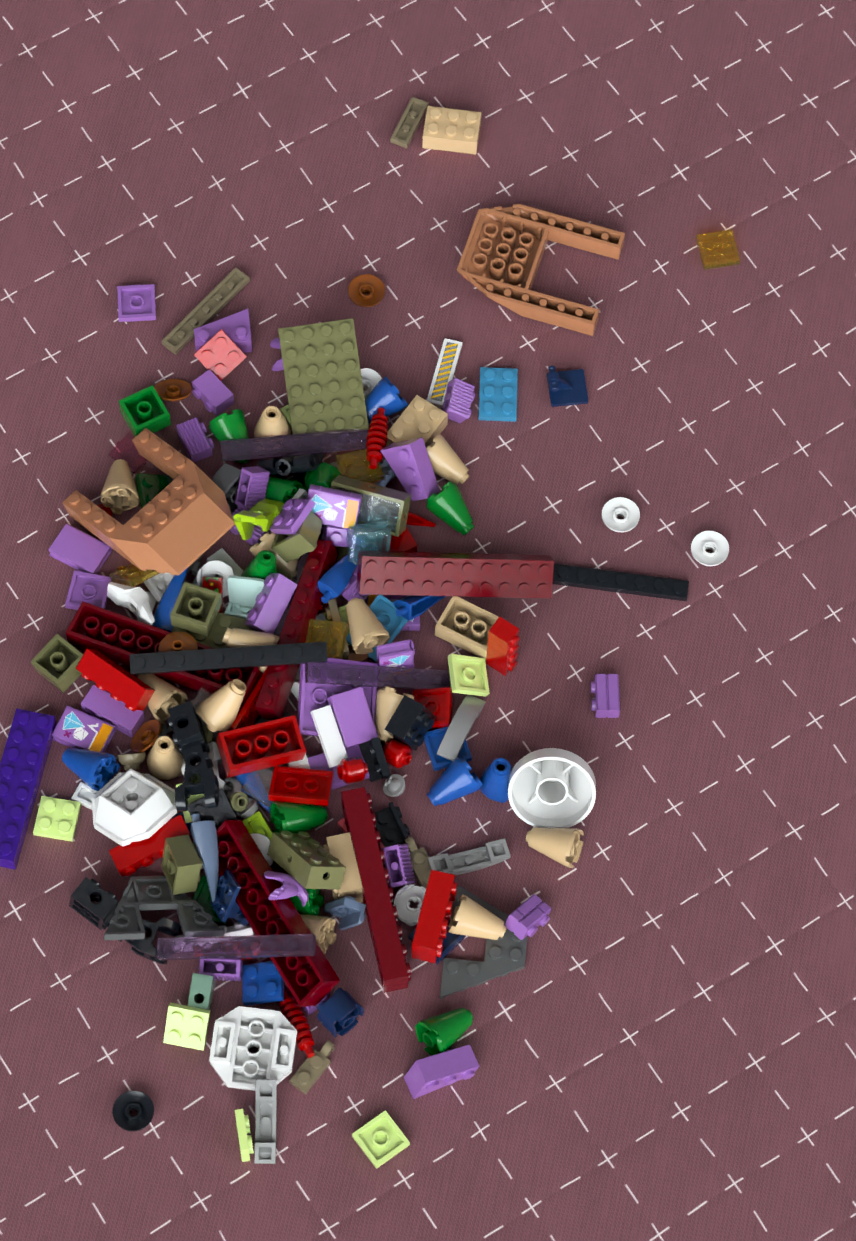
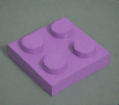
(136, 303)
(292, 516)
(87, 588)

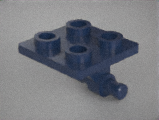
(566, 387)
(225, 903)

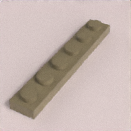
(206, 310)

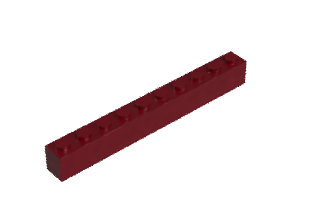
(302, 609)

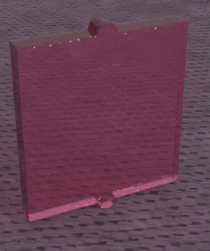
(127, 451)

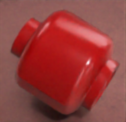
(397, 753)
(352, 770)

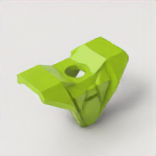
(260, 514)

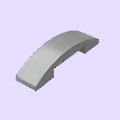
(460, 727)
(471, 860)
(265, 1121)

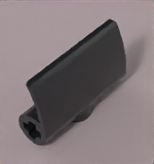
(291, 463)

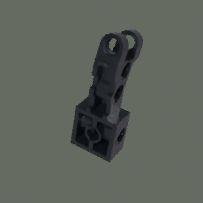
(194, 746)
(102, 912)

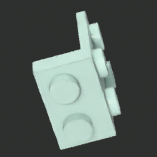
(242, 595)

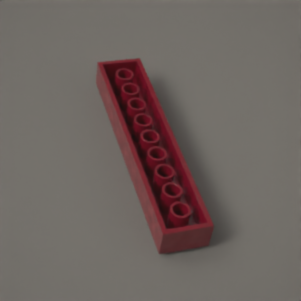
(454, 574)
(121, 636)
(376, 894)
(306, 976)

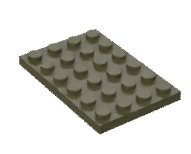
(323, 377)

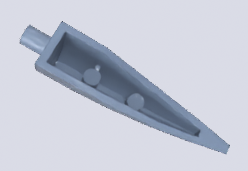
(206, 842)

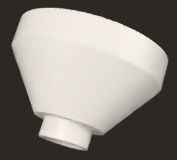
(552, 788)

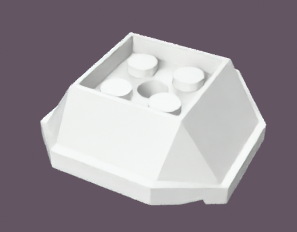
(132, 807)
(252, 1028)

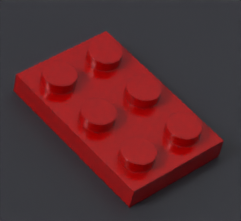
(301, 785)

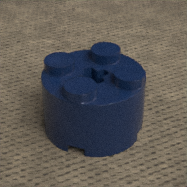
(339, 1012)

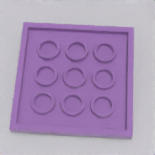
(313, 696)

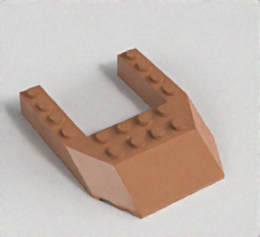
(507, 252)
(173, 525)

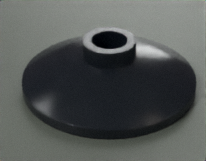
(133, 1101)

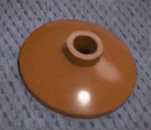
(366, 284)
(173, 389)
(177, 638)
(146, 736)

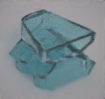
(367, 537)

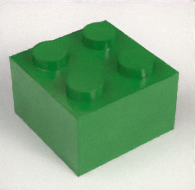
(144, 411)

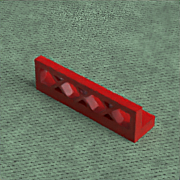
(248, 713)

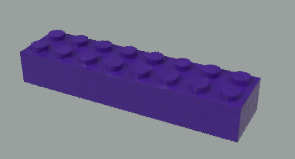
(20, 779)

